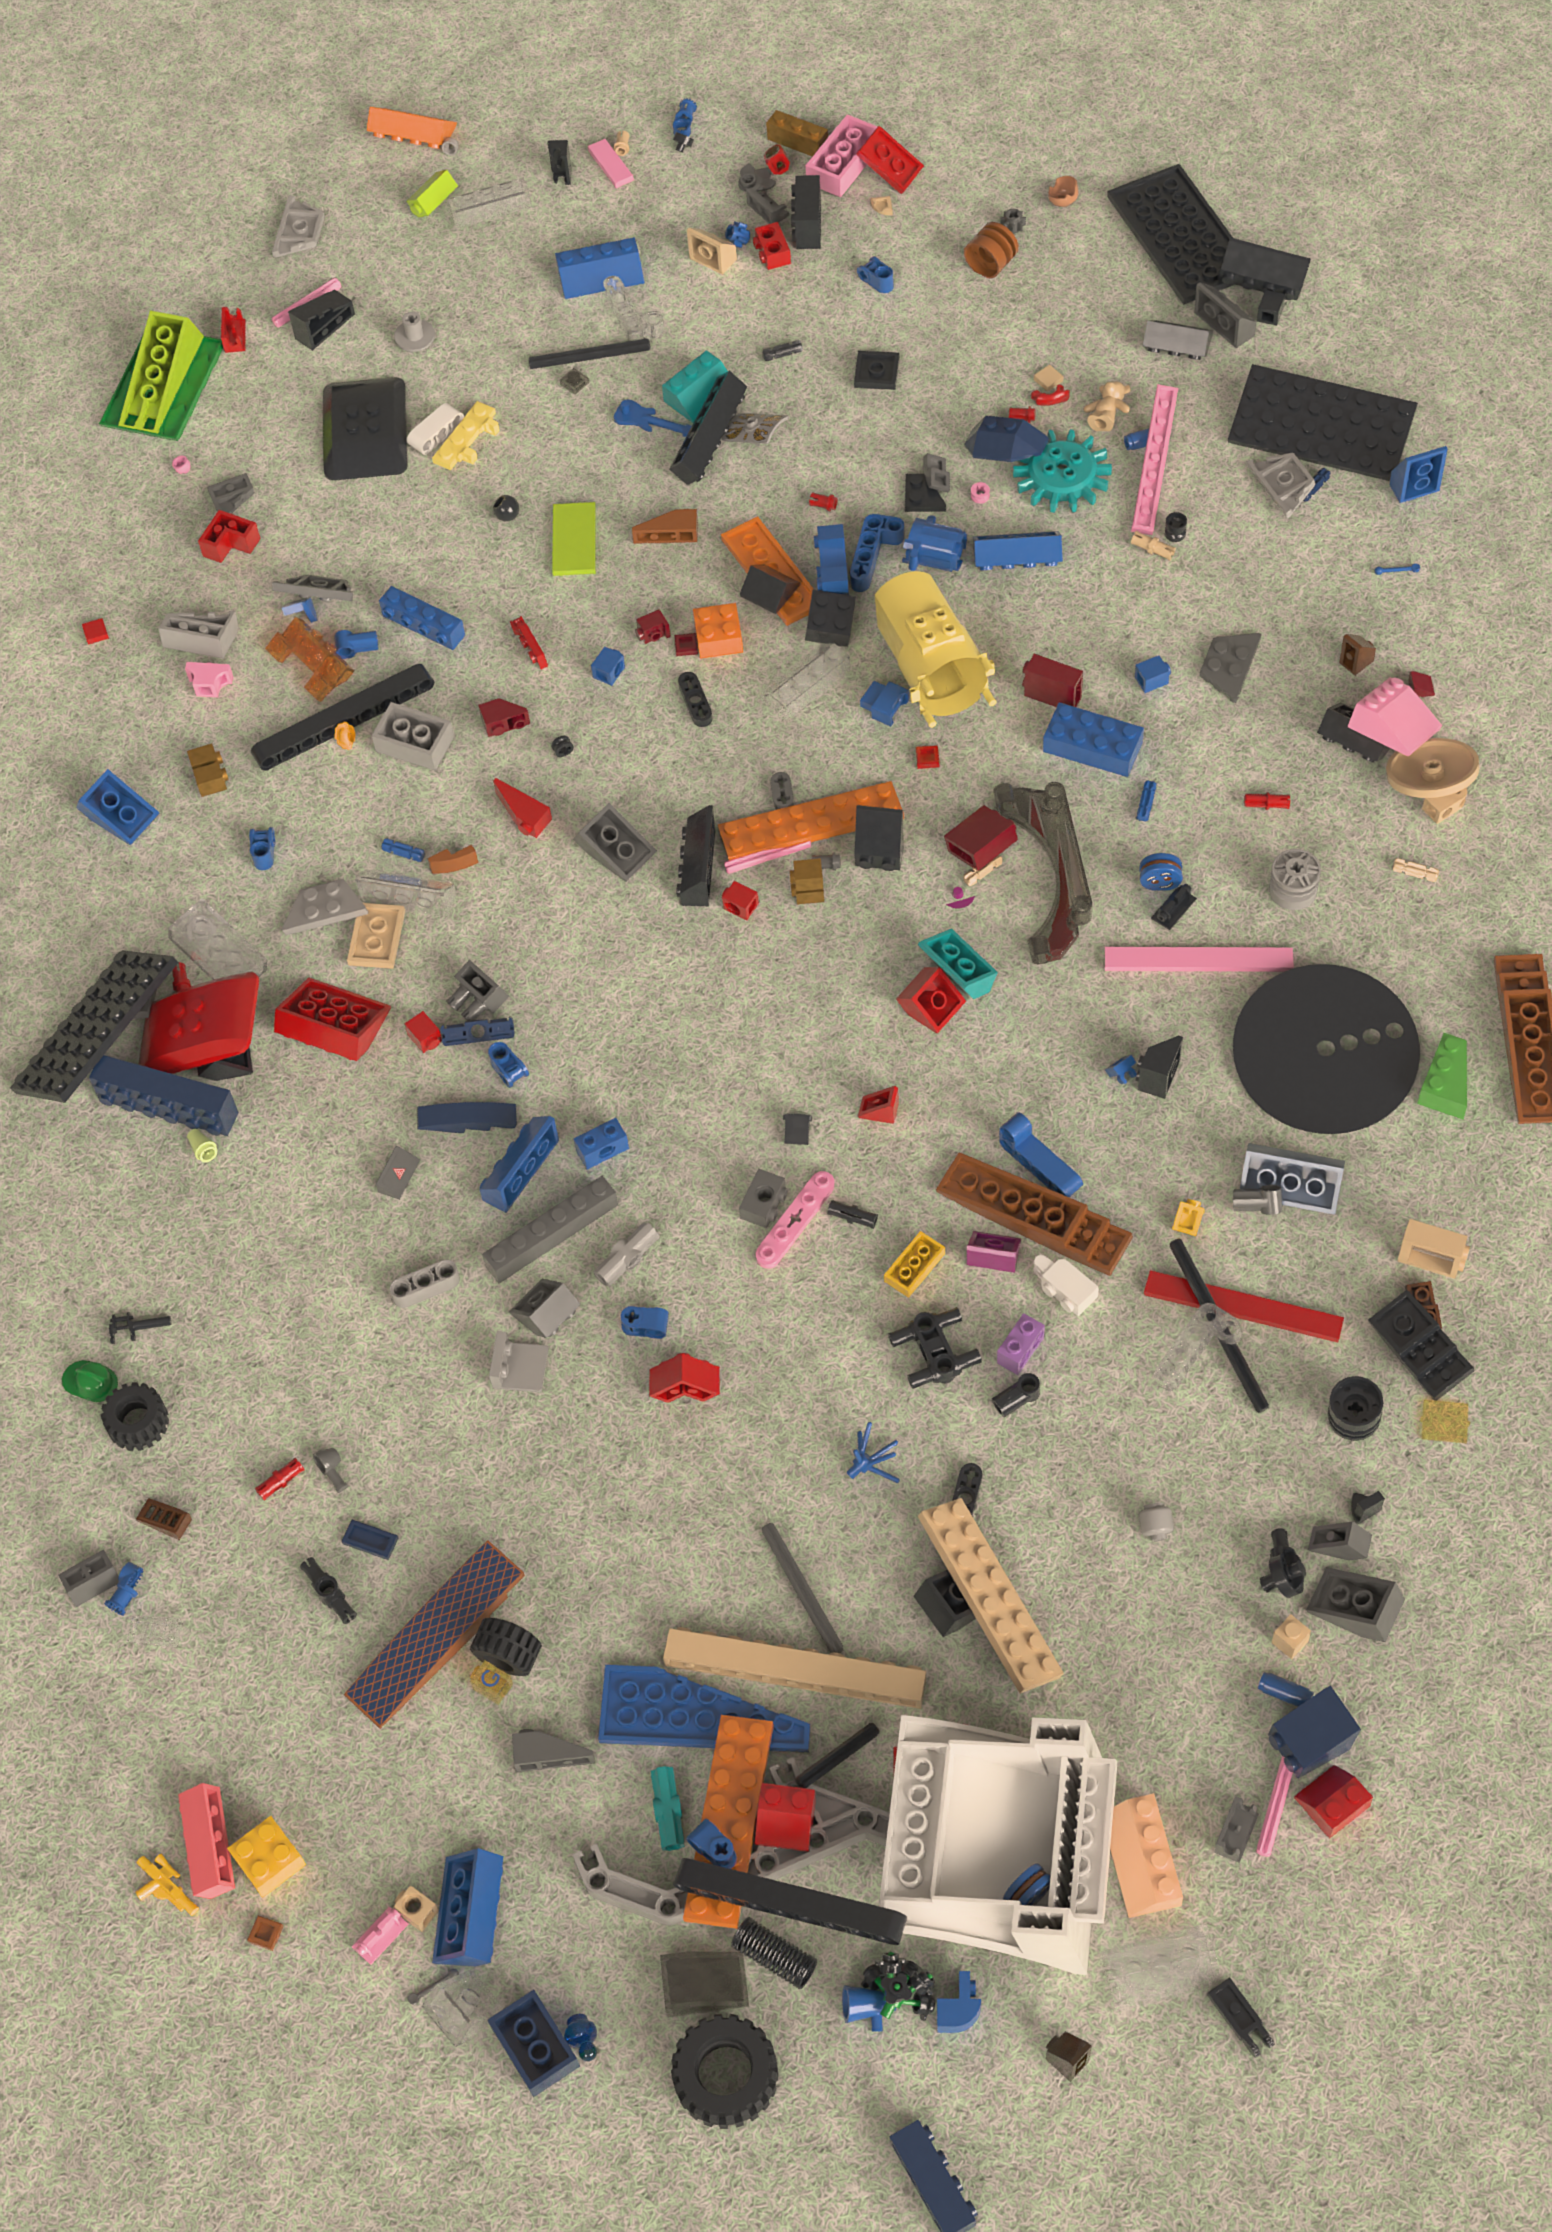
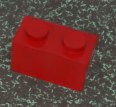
(931, 998)
(1334, 1800)
(785, 1817)

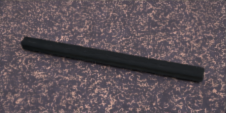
(1232, 1350)

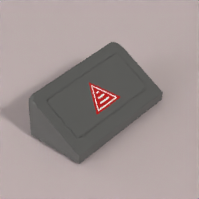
(397, 1173)

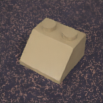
(710, 250)

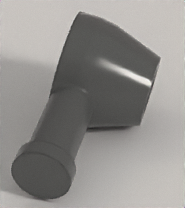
(327, 1461)

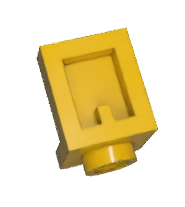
(1188, 1217)

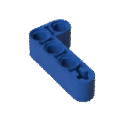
(875, 531)
(1038, 1159)

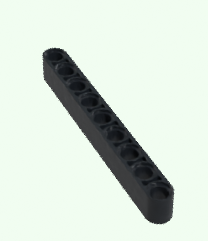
(352, 710)
(790, 1901)

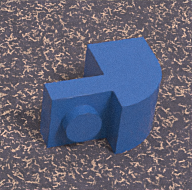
(960, 2013)

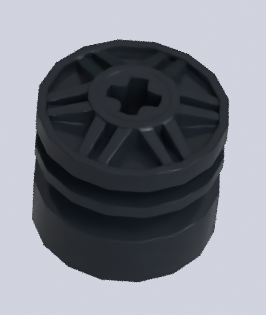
(1359, 1395)

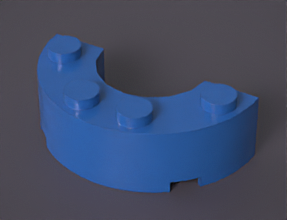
(832, 571)

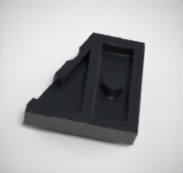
(921, 497)

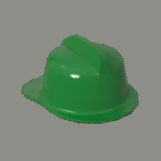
(89, 1380)

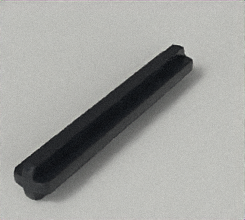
(837, 1756)

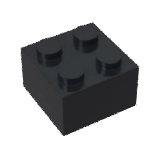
(830, 618)

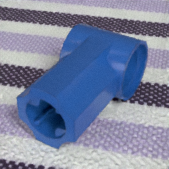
(349, 643)

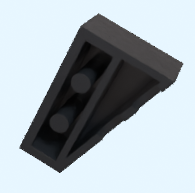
(320, 318)

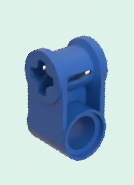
(877, 275)
(262, 848)
(508, 1067)
(646, 1323)
(711, 1844)

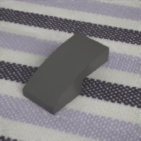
(936, 473)

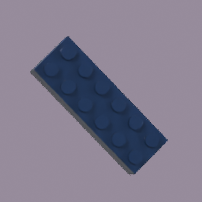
(164, 1095)

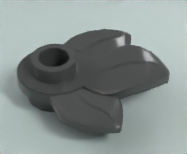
(752, 177)

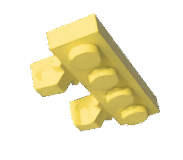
(457, 444)

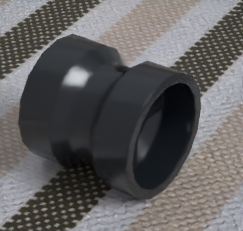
(1175, 527)

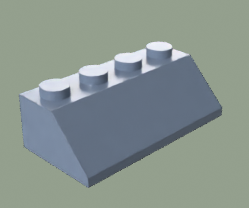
(1305, 1179)

